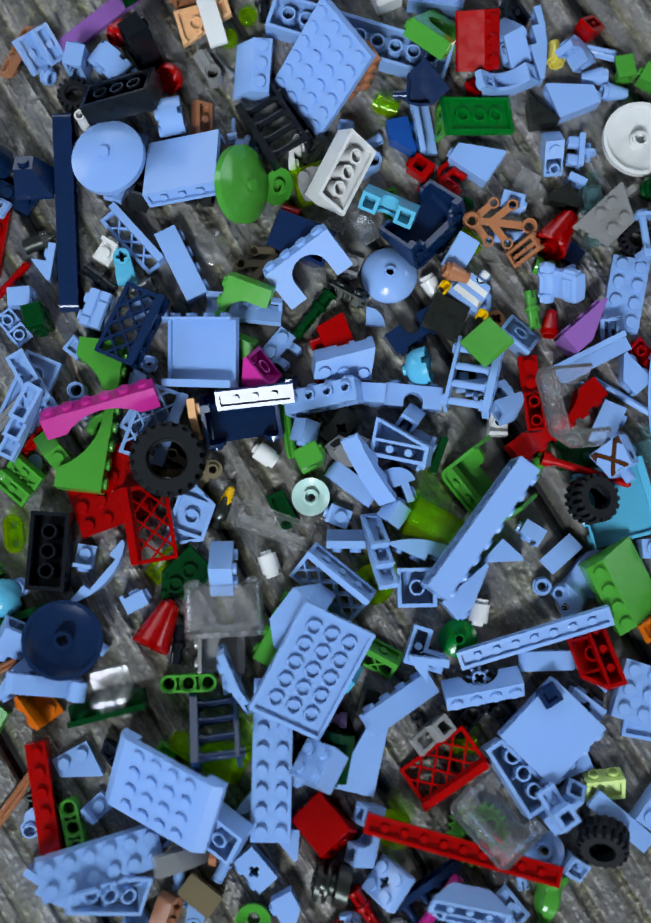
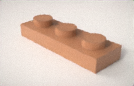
(9, 68)

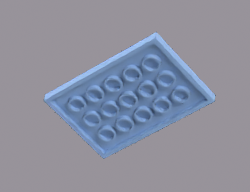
(323, 67)
(311, 670)

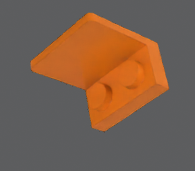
(38, 709)

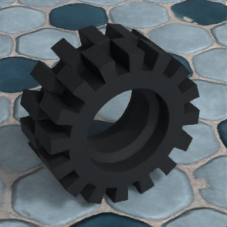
(66, 89)
(624, 240)

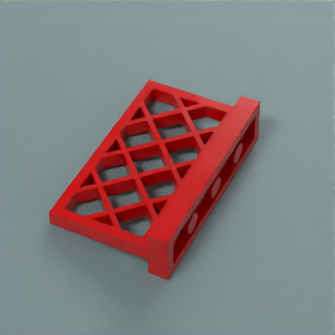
(132, 531)
(458, 779)

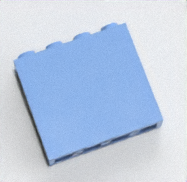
(181, 168)
(202, 351)
(552, 737)

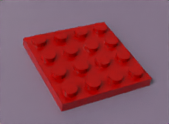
(103, 512)

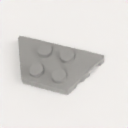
(608, 217)

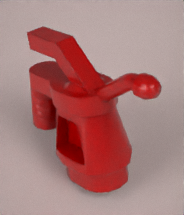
(446, 181)

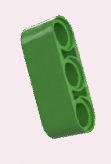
(179, 682)
(68, 816)

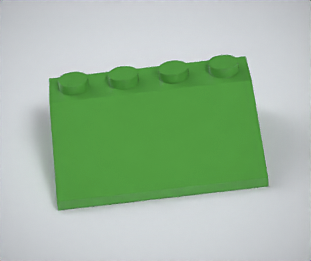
(622, 582)

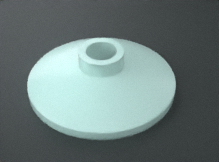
(303, 490)

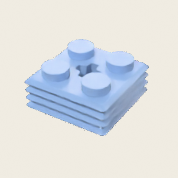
(399, 883)

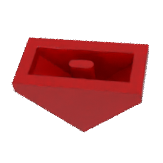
(588, 28)

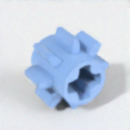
(484, 678)

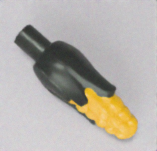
(223, 506)

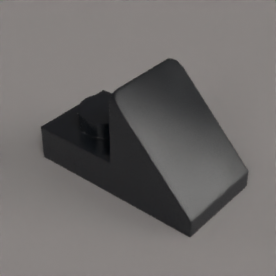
(514, 11)

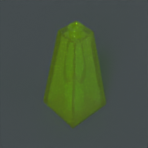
(431, 523)
(223, 769)

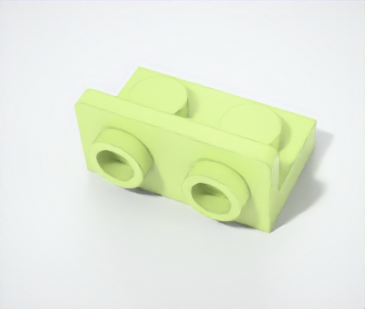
(607, 780)

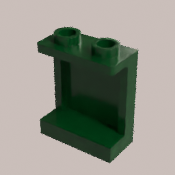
(344, 743)

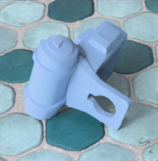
(560, 283)

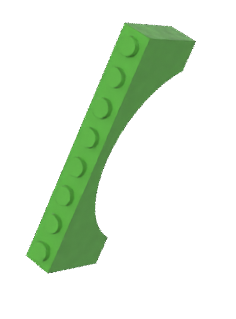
(90, 469)

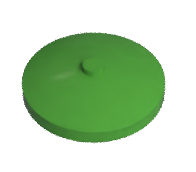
(241, 184)

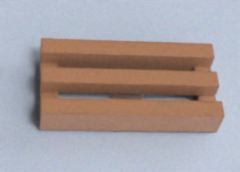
(536, 242)

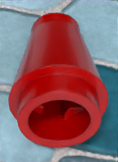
(550, 325)

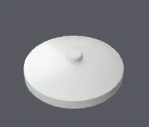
(628, 139)

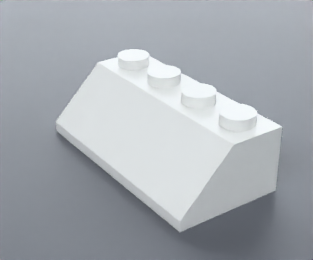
(341, 172)

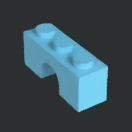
(379, 200)

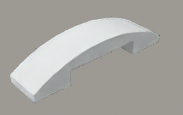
(212, 23)

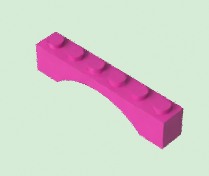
(137, 396)

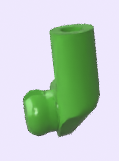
(93, 424)

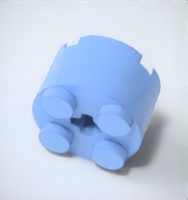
(108, 61)
(170, 117)

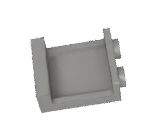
(207, 653)

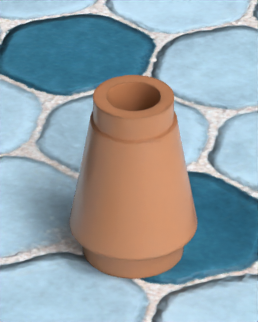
(454, 272)

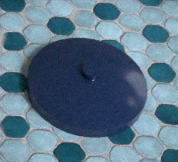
(61, 640)

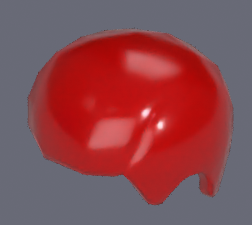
(171, 77)

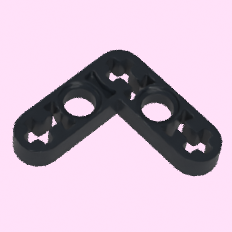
(481, 710)

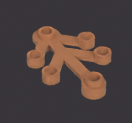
(496, 222)

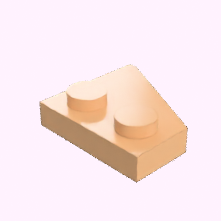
(194, 417)

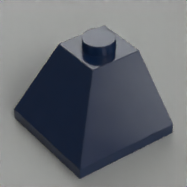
(33, 178)

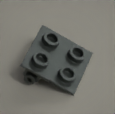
(359, 294)

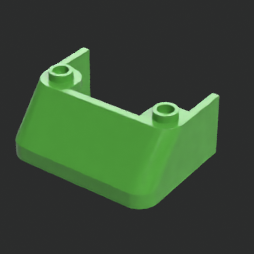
(469, 480)

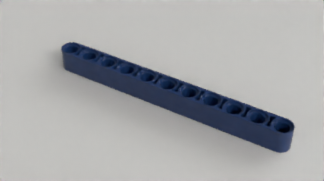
(66, 214)

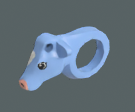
(573, 591)

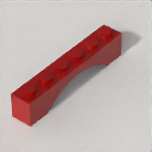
(583, 398)
(41, 784)

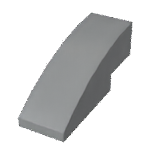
(176, 861)

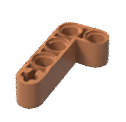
(166, 908)

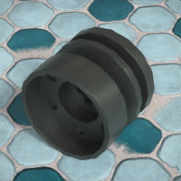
(331, 883)

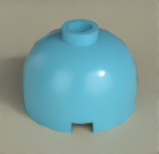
(418, 366)
(9, 597)

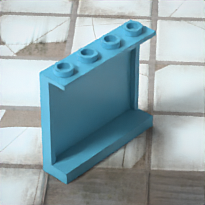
(633, 514)

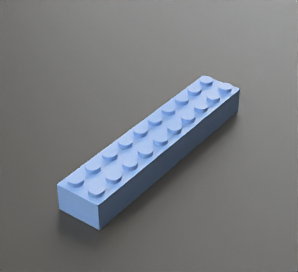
(396, 51)

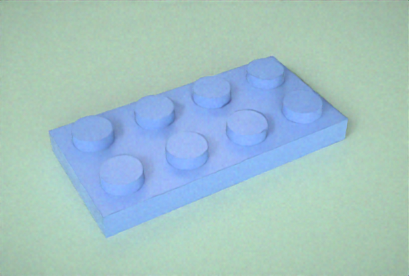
(626, 292)
(49, 372)

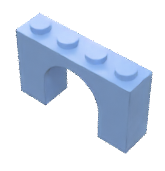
(317, 242)

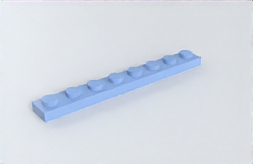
(535, 637)

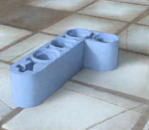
(35, 685)

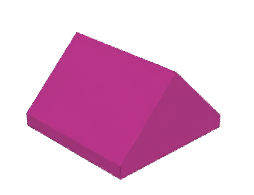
(259, 369)

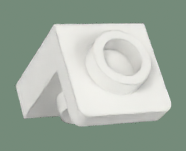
(105, 251)

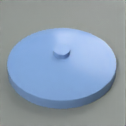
(108, 158)

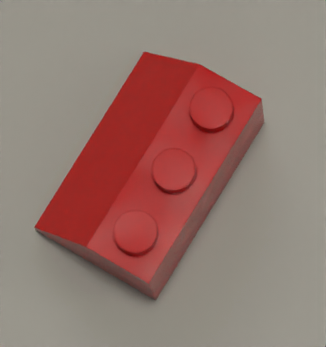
(477, 39)

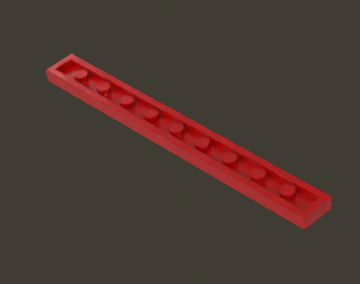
(457, 848)

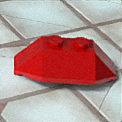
(597, 659)

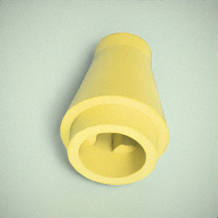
(552, 60)

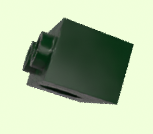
(37, 319)

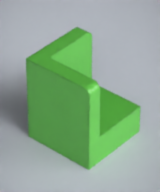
(625, 69)

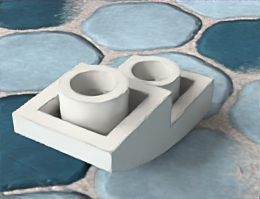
(294, 155)

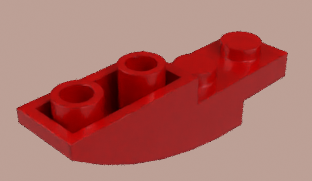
(532, 406)

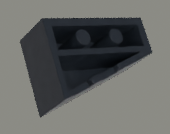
(140, 42)

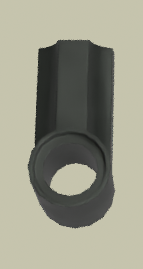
(319, 149)

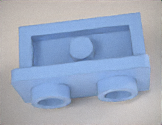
(345, 539)

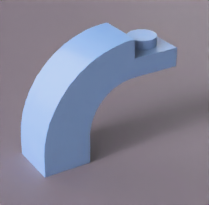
(508, 82)

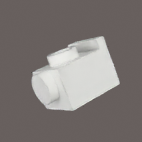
(496, 430)

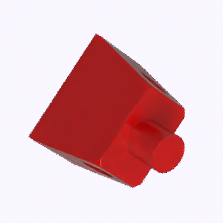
(331, 333)

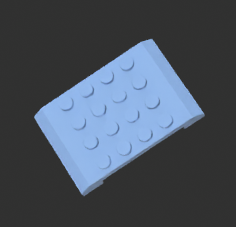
(164, 793)

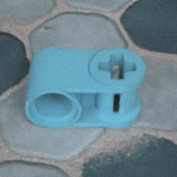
(124, 270)

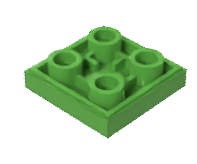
(487, 342)

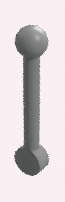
(212, 52)

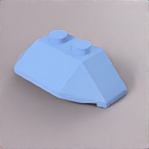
(288, 609)
(468, 905)

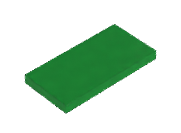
(476, 115)

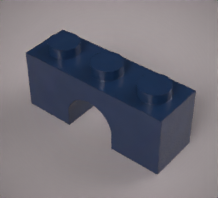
(401, 341)

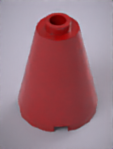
(557, 235)
(159, 628)

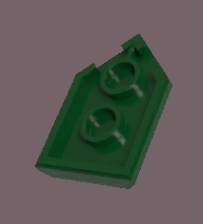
(187, 567)

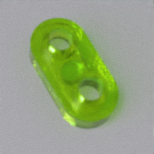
(11, 534)

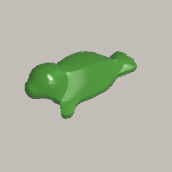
(548, 900)

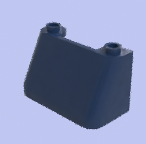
(433, 228)
(238, 423)

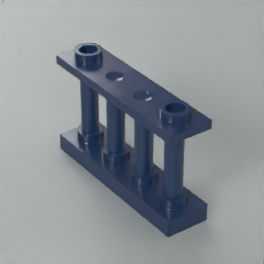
(197, 739)
(432, 880)

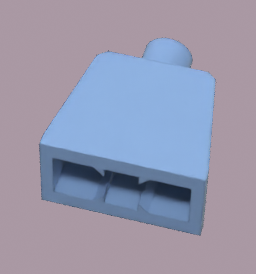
(10, 638)

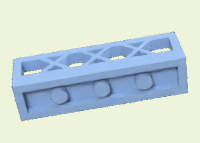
(423, 130)
(139, 236)
(249, 312)
(601, 351)

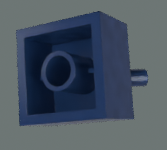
(423, 86)

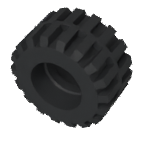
(605, 499)
(603, 841)

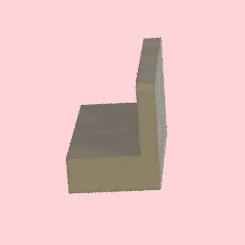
(200, 894)

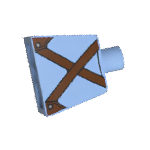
(617, 458)

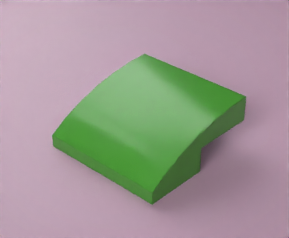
(21, 480)

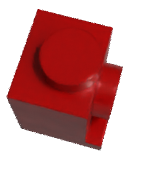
(422, 163)

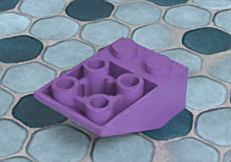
(583, 328)

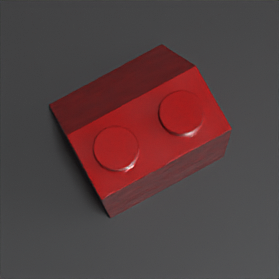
(324, 825)

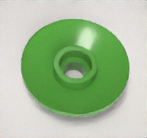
(279, 186)

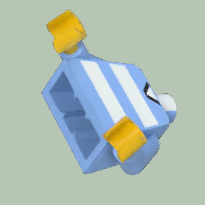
(473, 294)

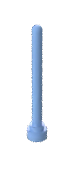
(623, 397)

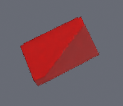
(471, 88)

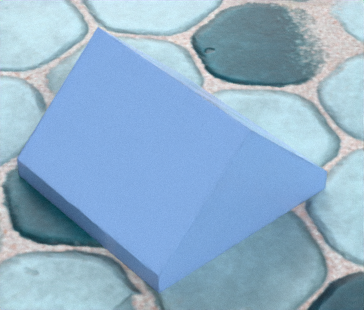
(523, 337)

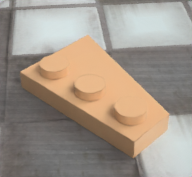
(191, 24)

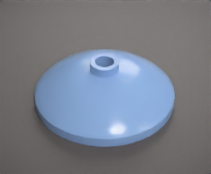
(387, 287)

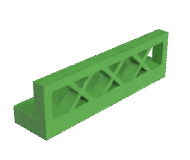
(382, 655)

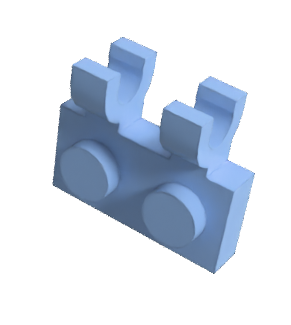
(278, 345)

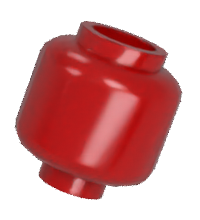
(113, 35)

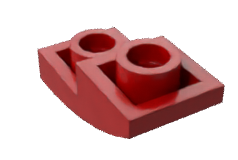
(641, 352)

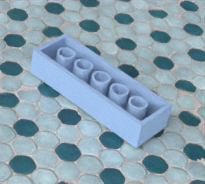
(96, 862)

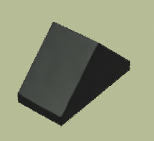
(539, 117)
(564, 199)

